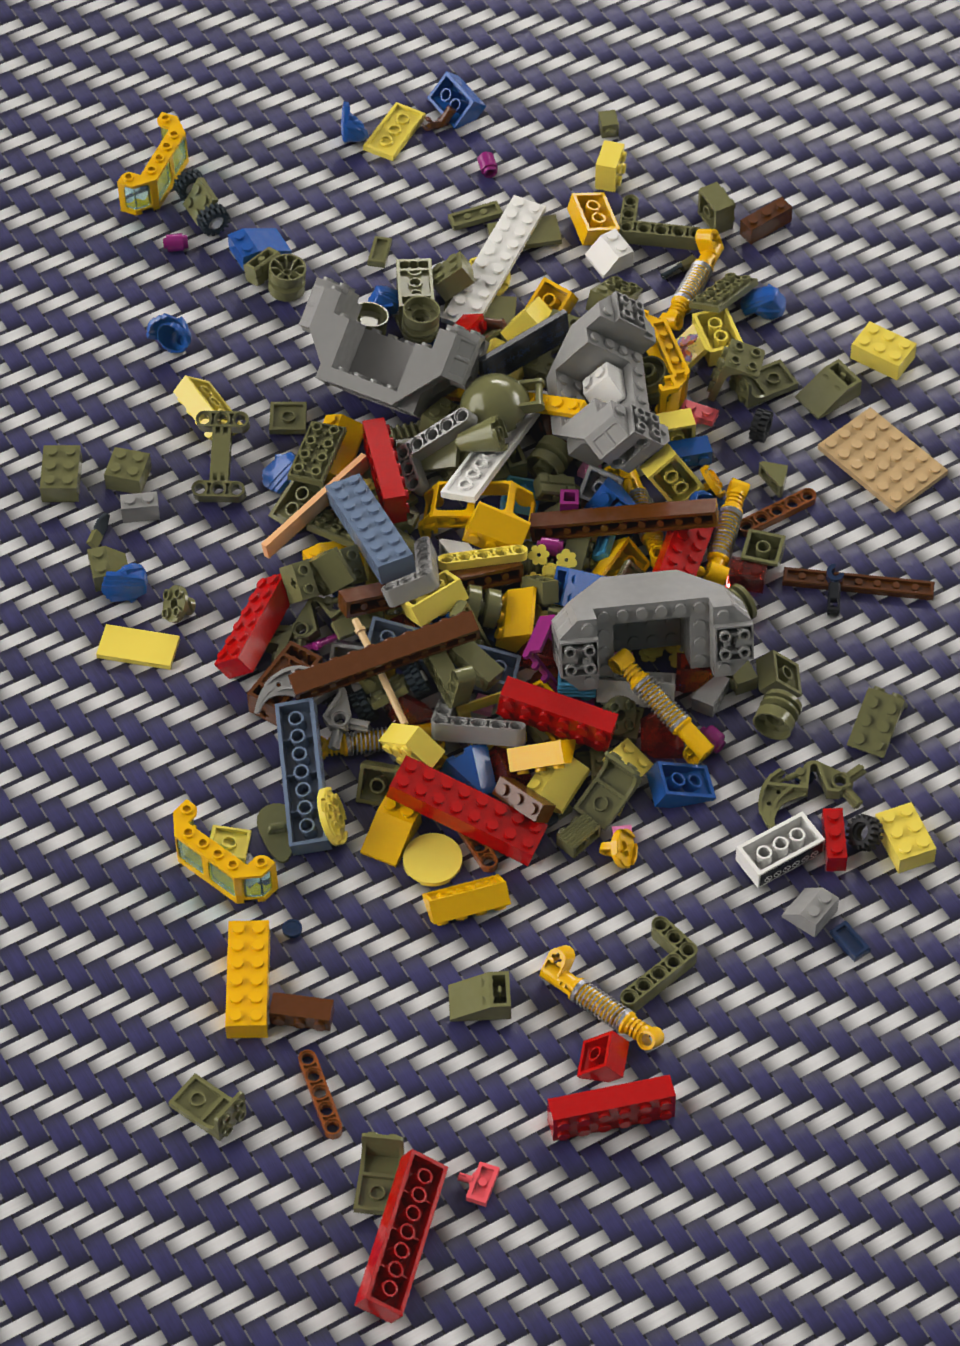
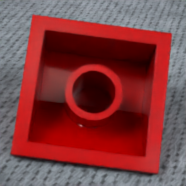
(603, 1057)

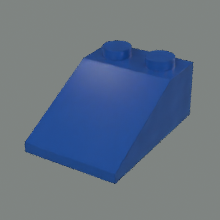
(251, 241)
(679, 784)

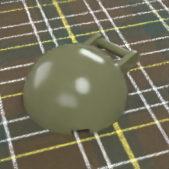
(503, 396)

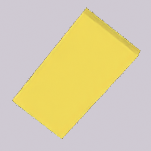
(394, 131)
(138, 646)

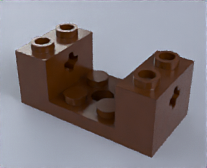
(291, 655)

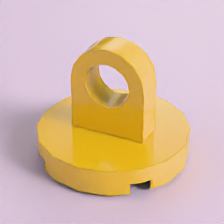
(712, 482)
(621, 848)

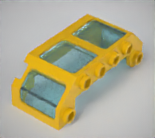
(157, 179)
(218, 865)

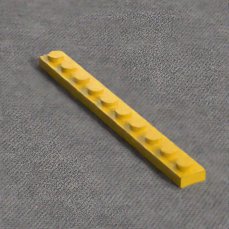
(553, 404)

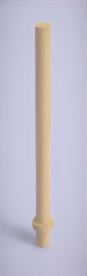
(361, 632)

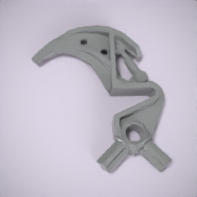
(337, 709)

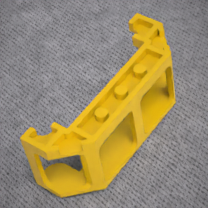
(669, 351)
(437, 519)

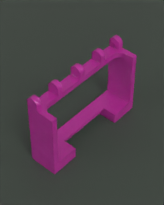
(535, 645)

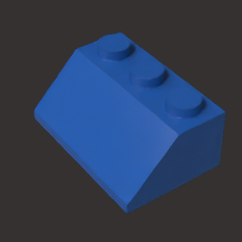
(455, 92)

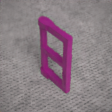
(321, 642)

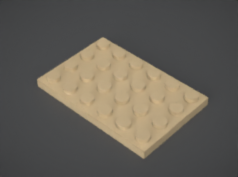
(882, 459)

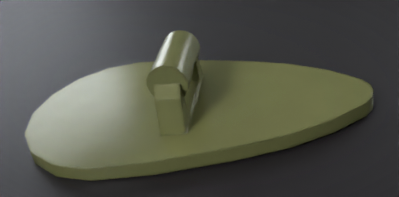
(273, 831)

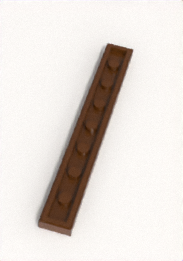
(861, 583)

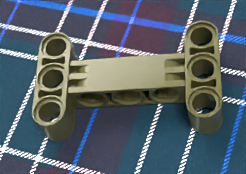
(221, 456)

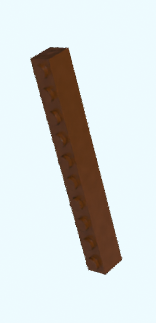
(625, 519)
(370, 599)
(384, 656)

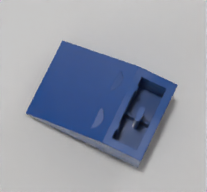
(608, 495)
(572, 582)

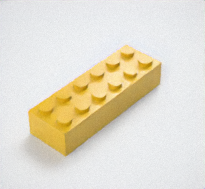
(248, 979)

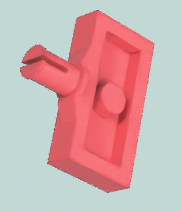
(701, 413)
(480, 1183)

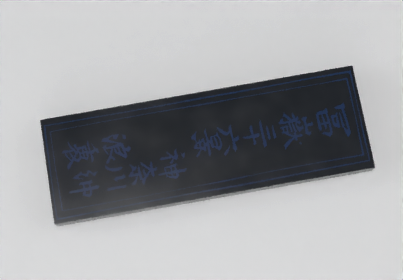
(526, 346)

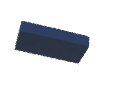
(850, 941)

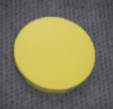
(332, 816)
(432, 859)

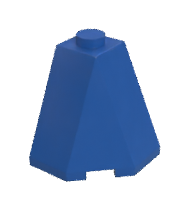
(472, 769)

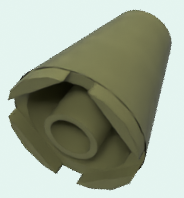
(483, 437)

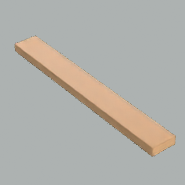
(309, 510)

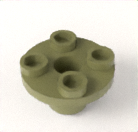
(177, 604)
(627, 713)

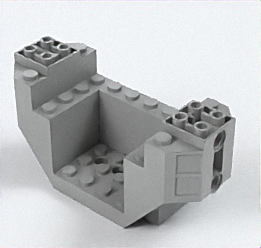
(380, 366)
(602, 431)
(651, 613)

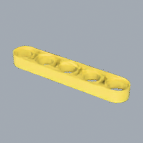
(482, 557)

